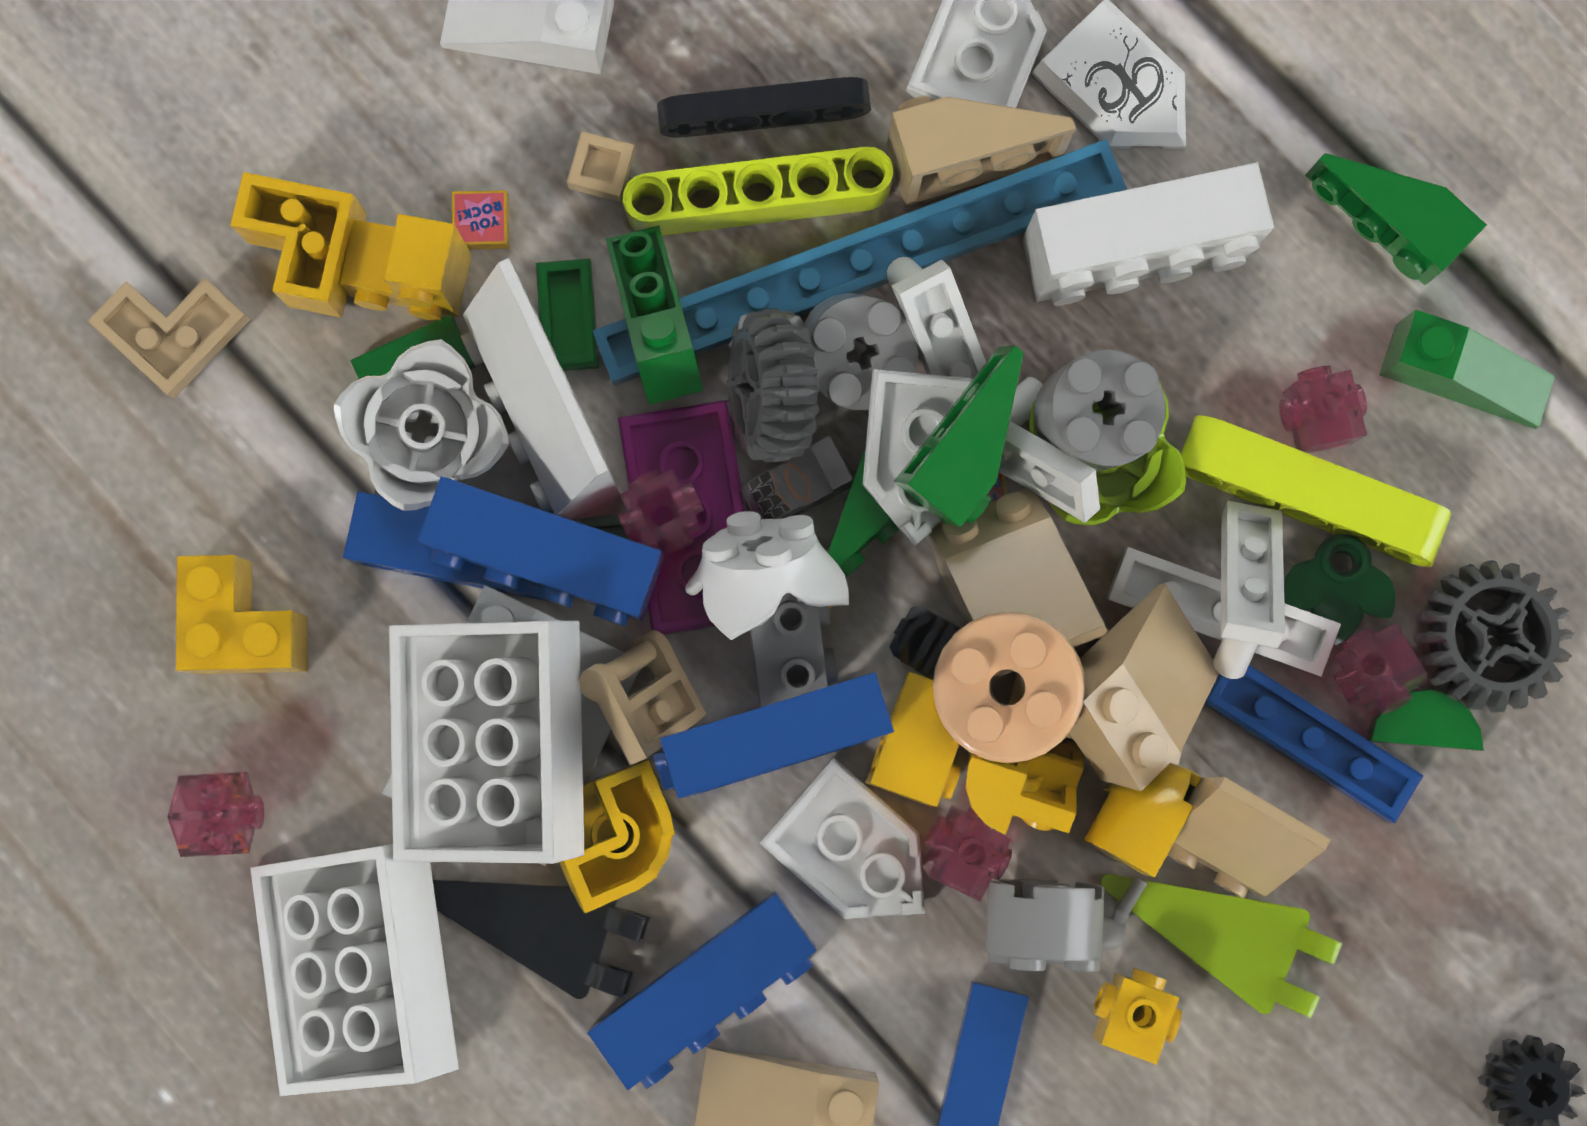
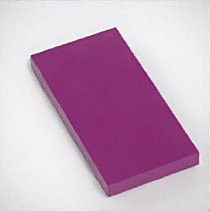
(700, 449)

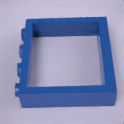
(773, 737)

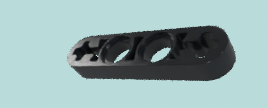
(763, 107)

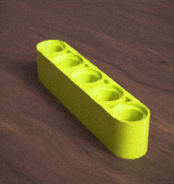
(778, 173)
(1314, 490)

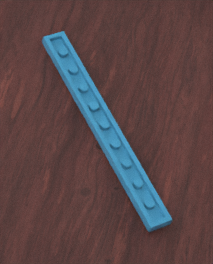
(862, 258)

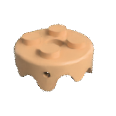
(1051, 680)

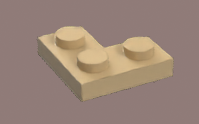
(174, 346)

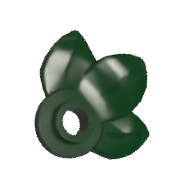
(1340, 595)

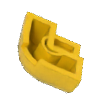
(1034, 790)
(1143, 824)
(624, 836)

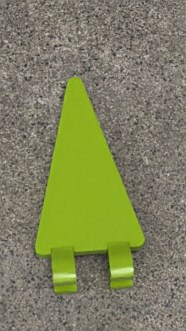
(1234, 939)

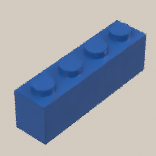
(388, 538)
(540, 549)
(703, 990)

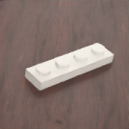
(1306, 637)

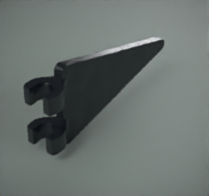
(544, 930)

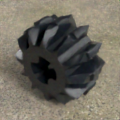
(921, 639)
(1546, 1071)

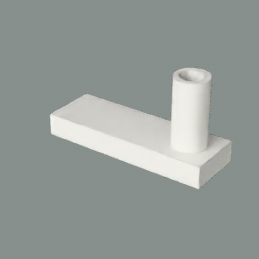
(936, 318)
(1044, 467)
(1249, 585)

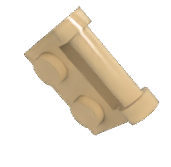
(652, 712)

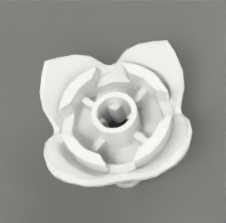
(429, 382)
(757, 563)

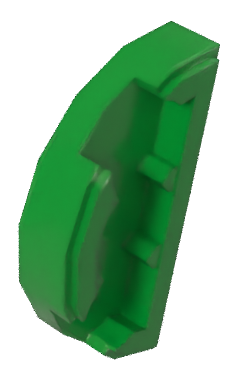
(1428, 721)

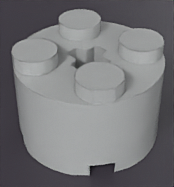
(871, 321)
(1124, 390)
(1045, 924)

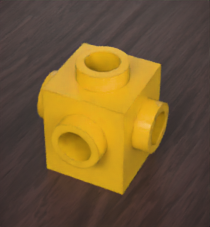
(1145, 1034)

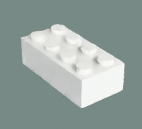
(1147, 234)

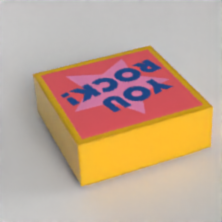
(482, 218)

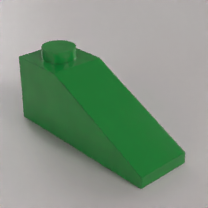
(1466, 368)
(966, 447)

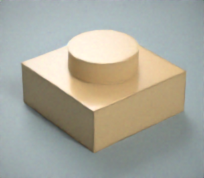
(601, 166)

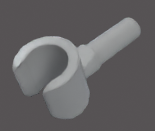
(1115, 926)

